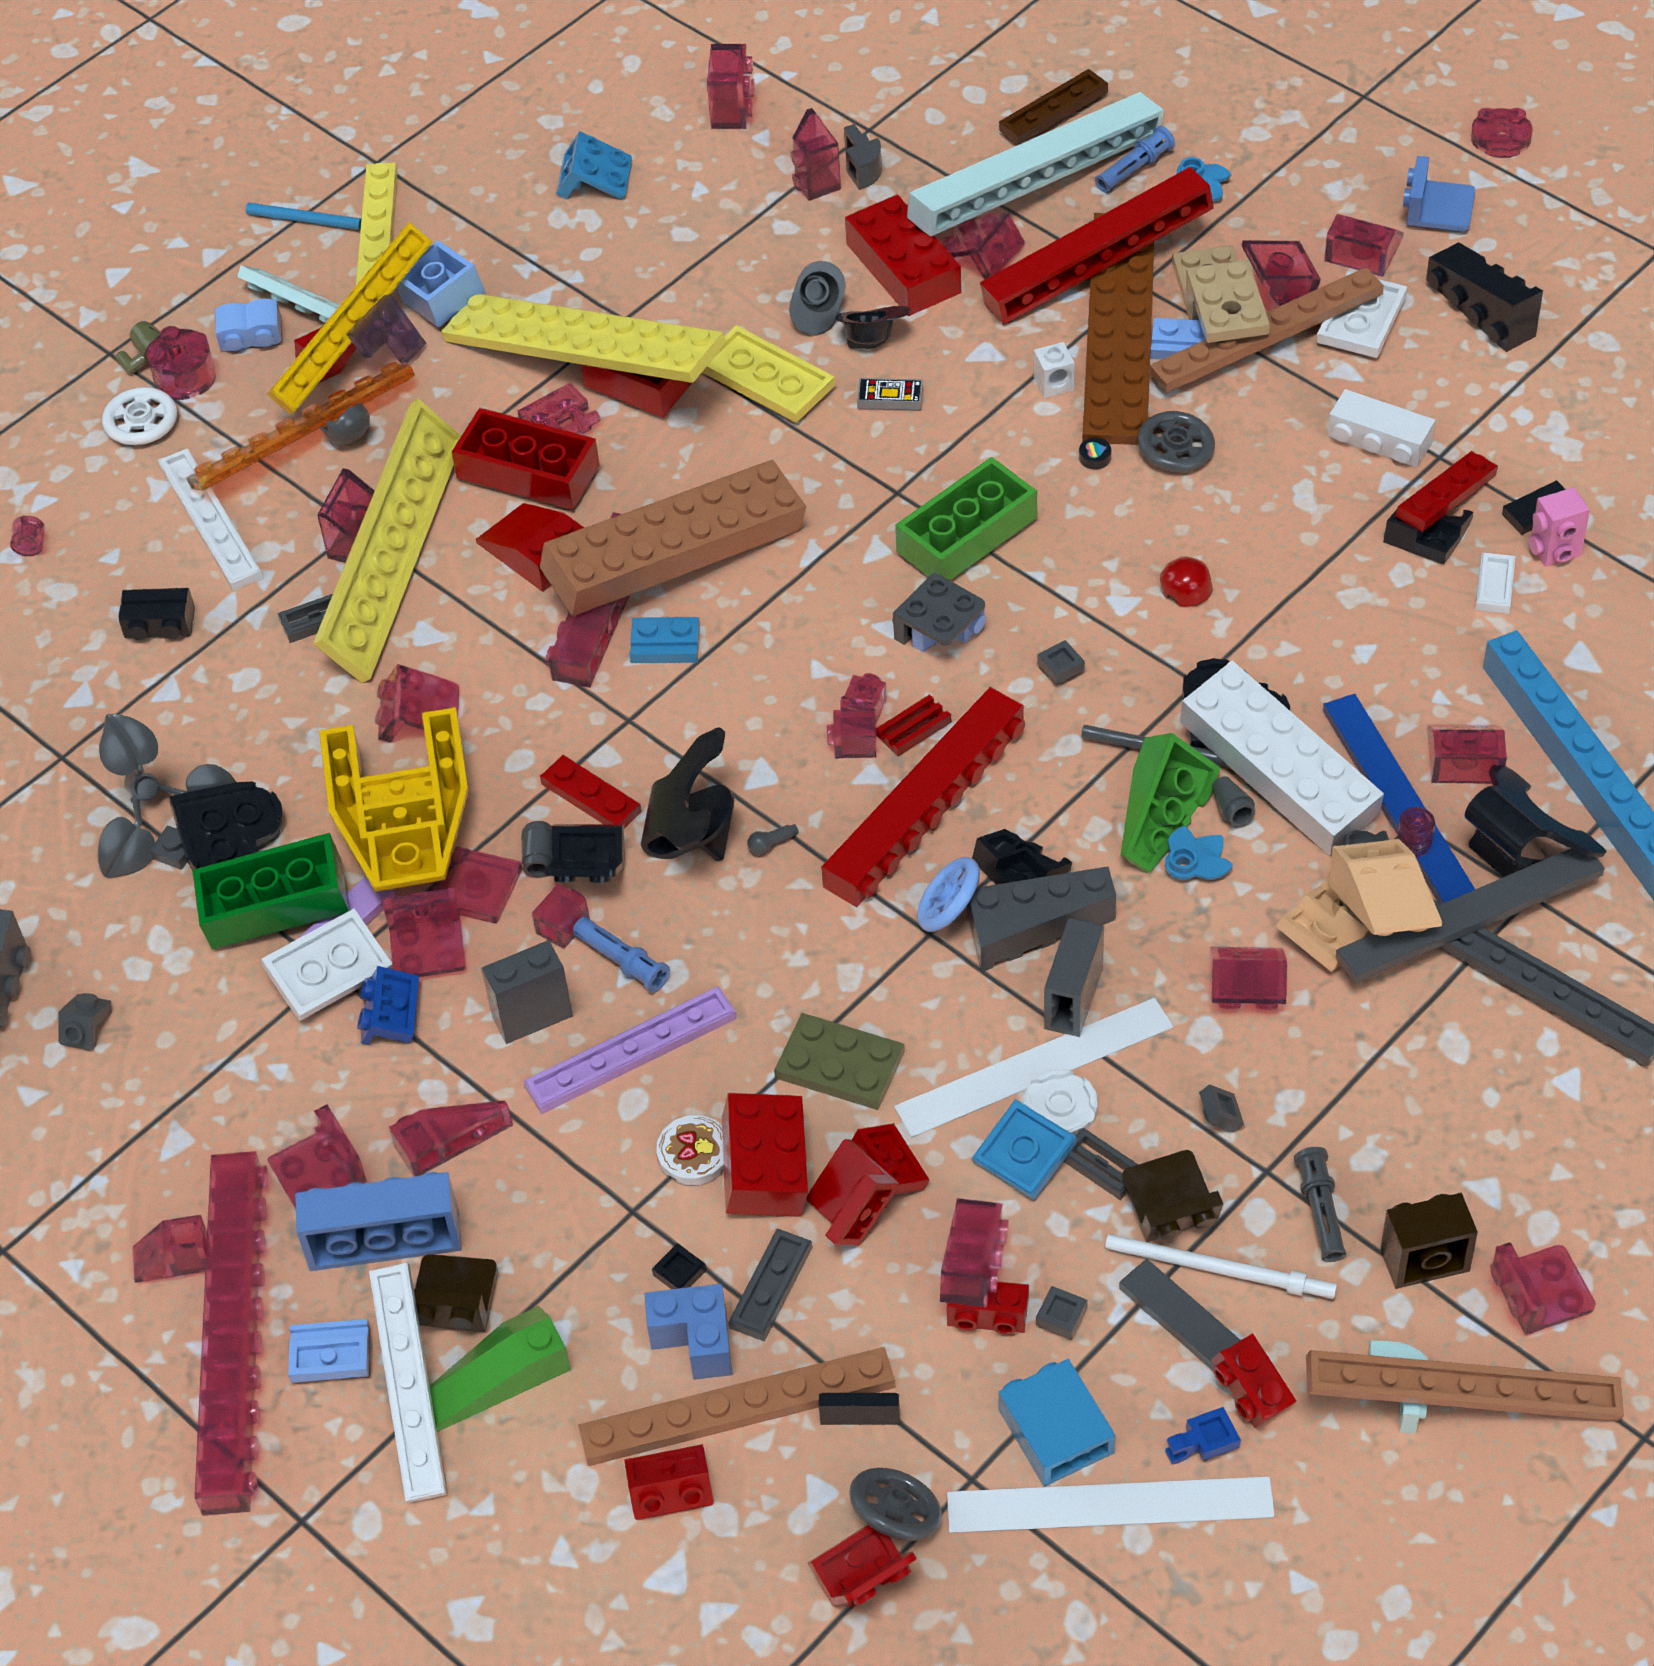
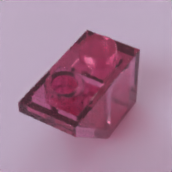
(171, 1249)

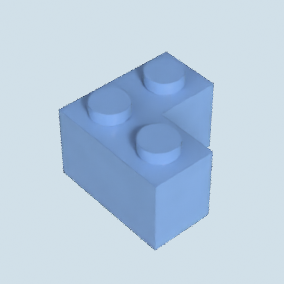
(694, 1319)

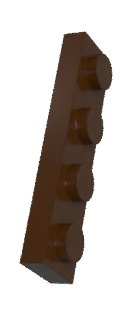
(1053, 107)

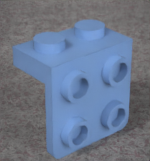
(1435, 202)

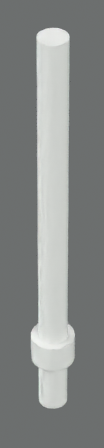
(1295, 1282)

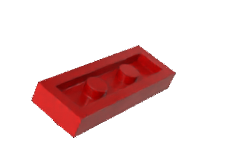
(589, 793)

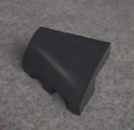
(1433, 543)
(1011, 859)

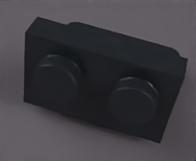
(586, 852)

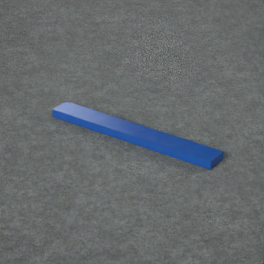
(1380, 767)

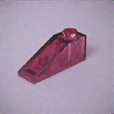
(445, 1132)

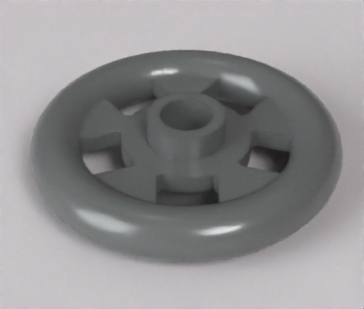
(1176, 441)
(894, 1504)

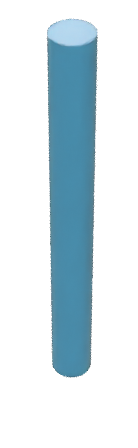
(303, 216)

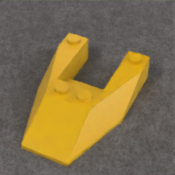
(402, 820)

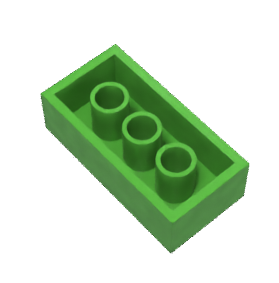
(966, 520)

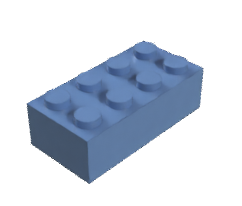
(378, 1221)

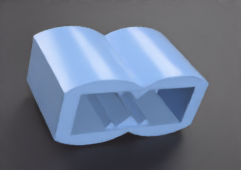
(248, 325)

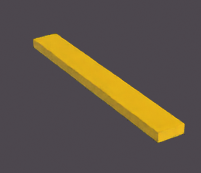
(332, 338)

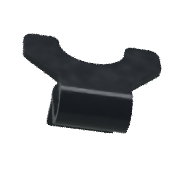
(685, 821)
(1509, 822)

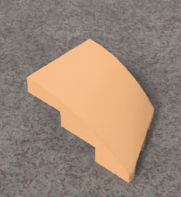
(1322, 925)

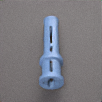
(1144, 152)
(632, 961)

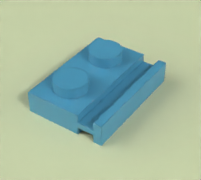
(664, 640)

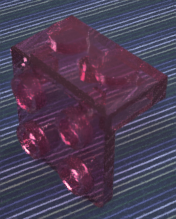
(988, 240)
(407, 696)
(1541, 1286)

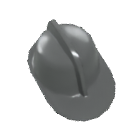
(817, 297)

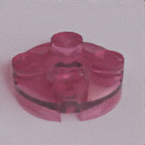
(1491, 122)

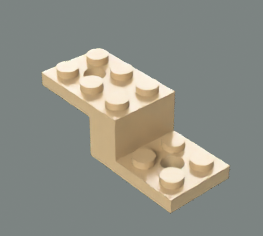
(1220, 293)

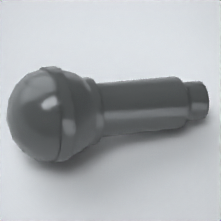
(761, 842)

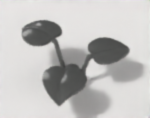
(123, 751)

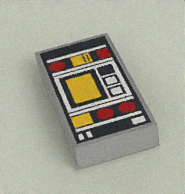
(890, 394)

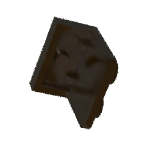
(1170, 1196)
(454, 1291)

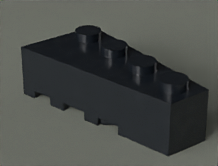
(1486, 295)

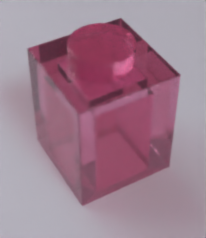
(853, 733)
(558, 915)

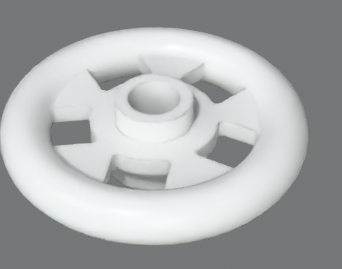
(139, 416)

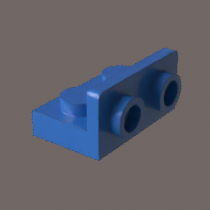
(389, 1005)

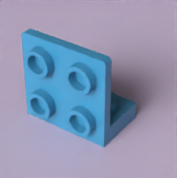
(595, 164)

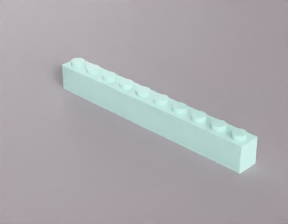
(1033, 164)

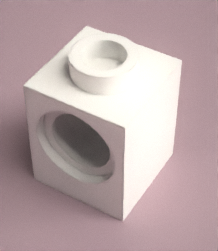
(1054, 369)

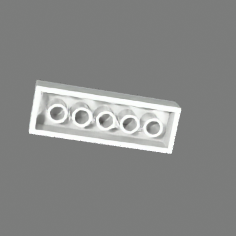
(1281, 757)

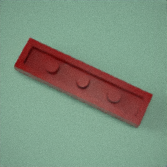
(1446, 491)

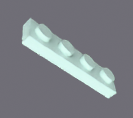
(286, 291)

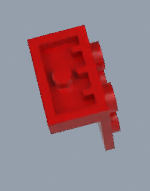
(851, 1193)

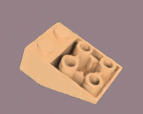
(1383, 887)

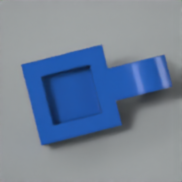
(1207, 1433)

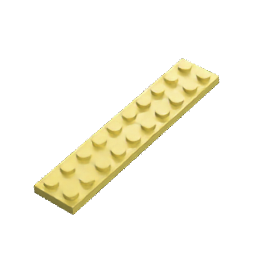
(584, 337)
(388, 542)

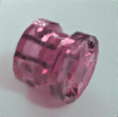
(27, 536)

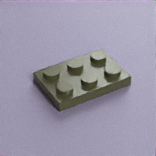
(839, 1061)

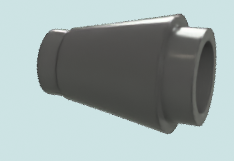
(1233, 802)

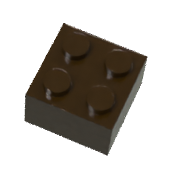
(1428, 1240)

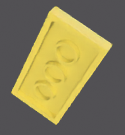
(769, 374)

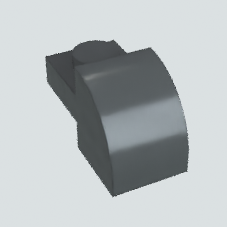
(862, 157)

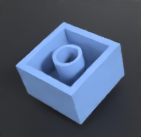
(440, 284)

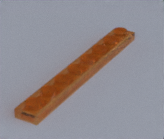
(290, 430)

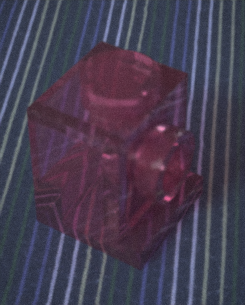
(865, 693)

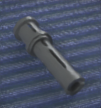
(1319, 1191)

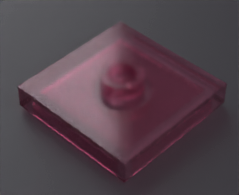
(481, 883)

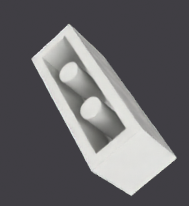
(1381, 428)

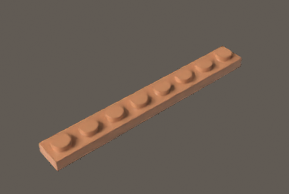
(1284, 322)
(1464, 1385)
(733, 1406)

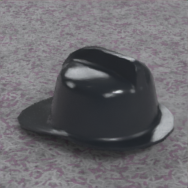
(870, 327)

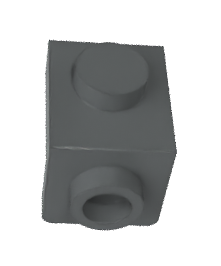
(80, 1018)

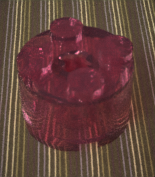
(181, 362)

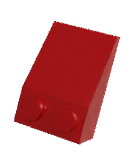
(520, 539)

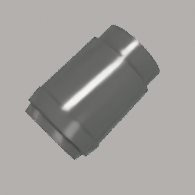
(536, 848)

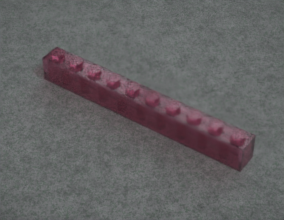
(231, 1335)

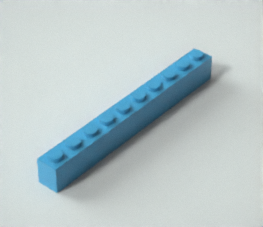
(1575, 751)

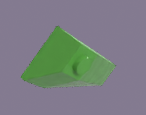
(1164, 793)
(502, 1365)

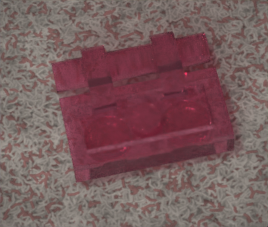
(560, 407)

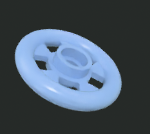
(948, 894)

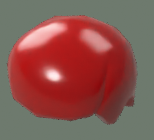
(1186, 581)

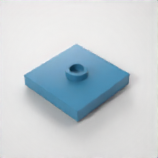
(1024, 1149)

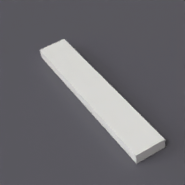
(211, 522)
(407, 1383)

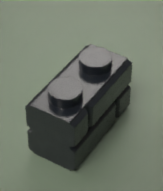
(156, 613)

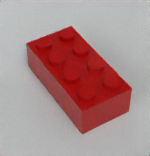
(902, 256)
(526, 458)

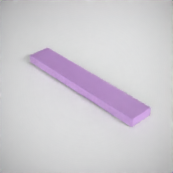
(629, 1050)

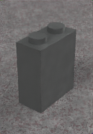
(1073, 977)
(527, 991)

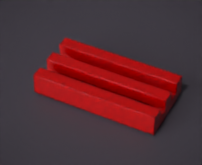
(910, 721)

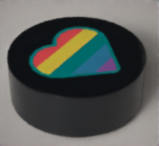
(1095, 453)

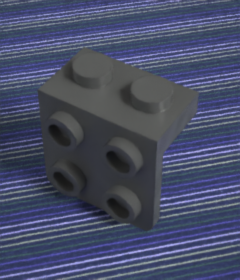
(937, 611)

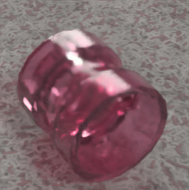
(1417, 830)

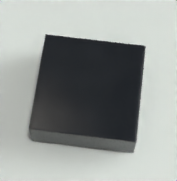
(679, 1268)

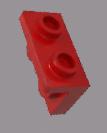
(893, 1154)
(1004, 1311)
(1252, 1381)
(668, 1482)

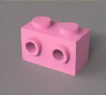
(1559, 527)

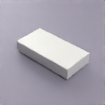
(1495, 583)

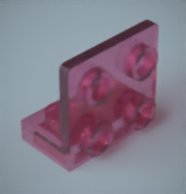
(425, 932)
(318, 1160)

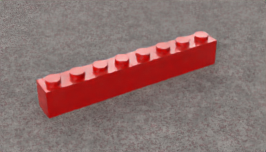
(1097, 245)
(923, 797)

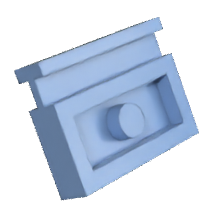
(1174, 336)
(329, 1350)

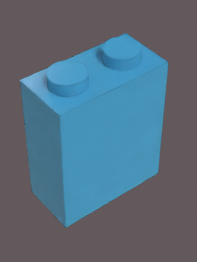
(1056, 1421)

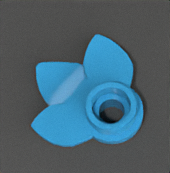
(1211, 173)
(1199, 855)

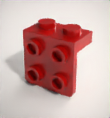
(858, 1565)

